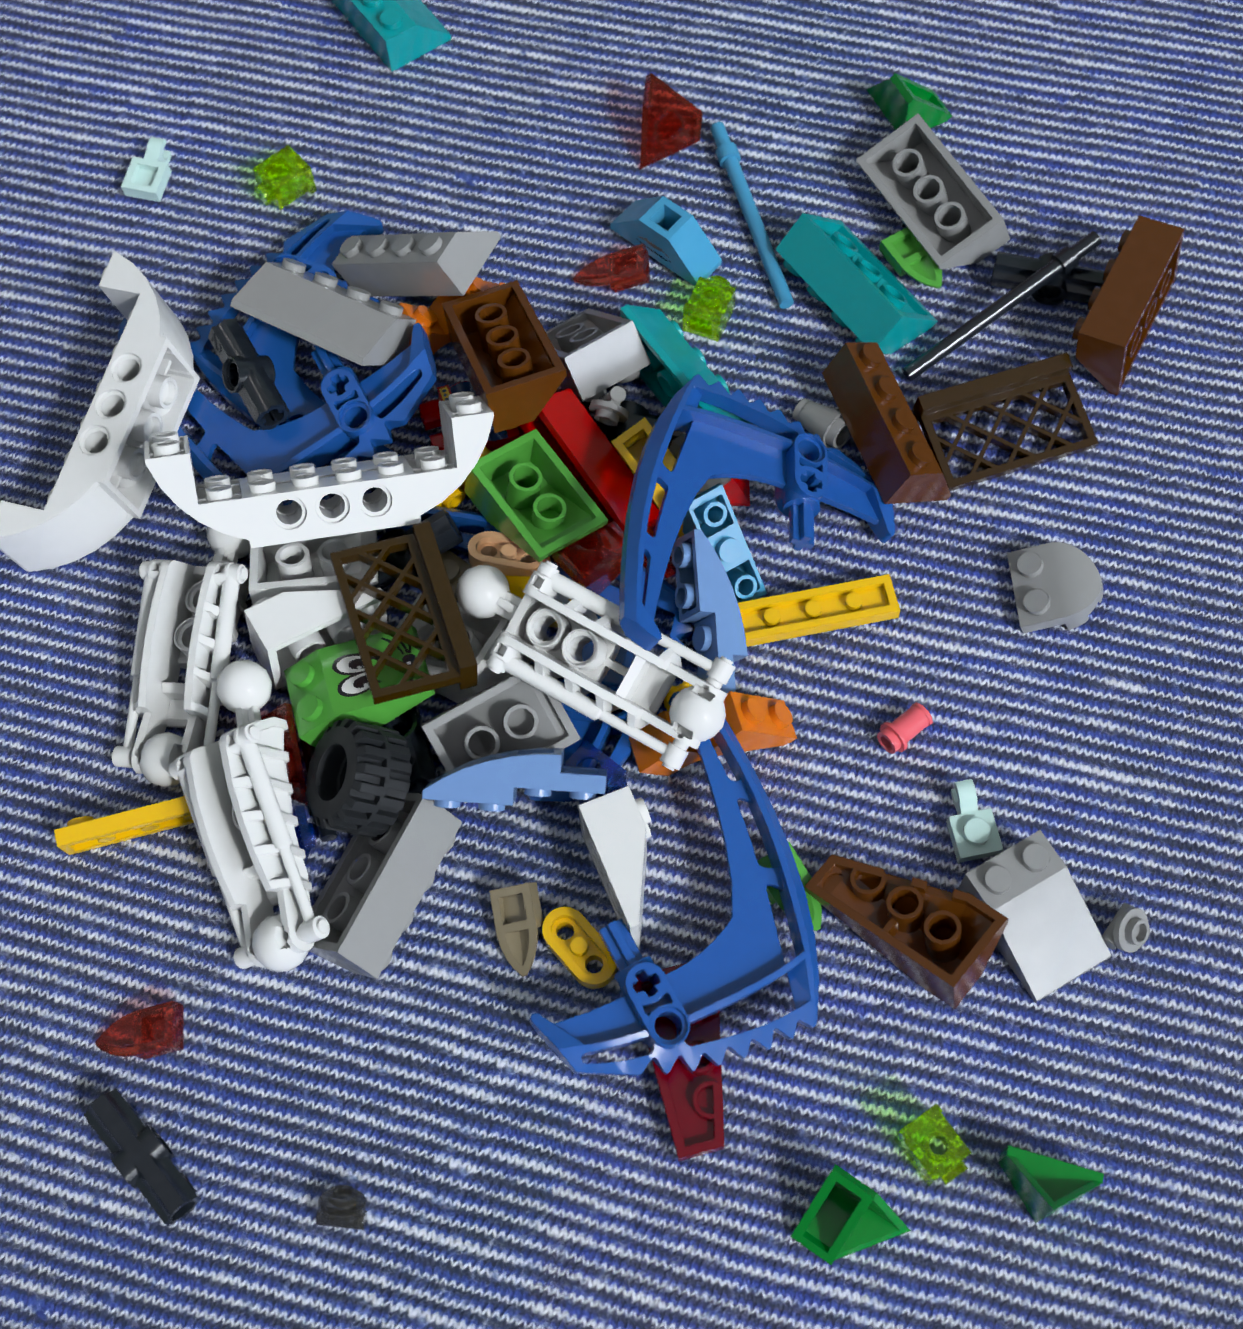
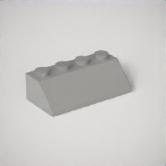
(934, 196)
(415, 262)
(326, 313)
(380, 885)

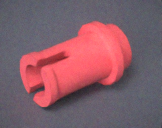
(898, 733)

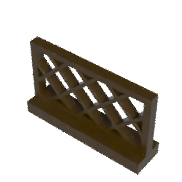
(999, 389)
(441, 614)

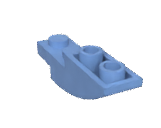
(708, 602)
(495, 779)

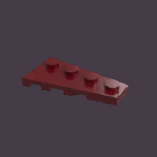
(691, 1098)

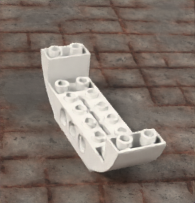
(106, 470)
(404, 484)

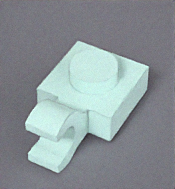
(148, 175)
(972, 830)

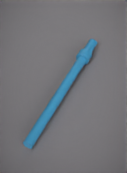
(729, 159)

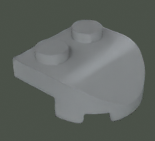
(1054, 586)

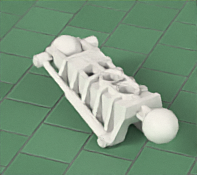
(188, 624)
(694, 712)
(247, 826)

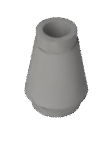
(822, 421)

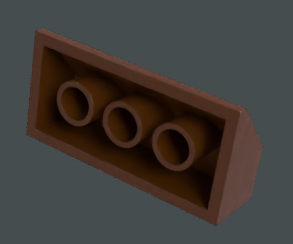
(1128, 301)
(505, 353)
(884, 426)

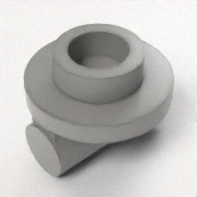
(608, 408)
(1127, 929)

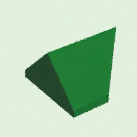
(904, 98)
(1046, 1182)
(846, 1218)

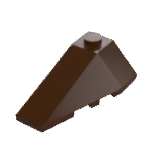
(923, 930)

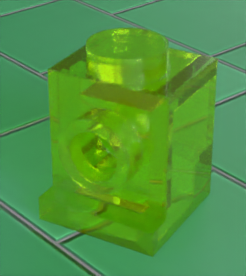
(283, 178)
(709, 307)
(915, 1141)

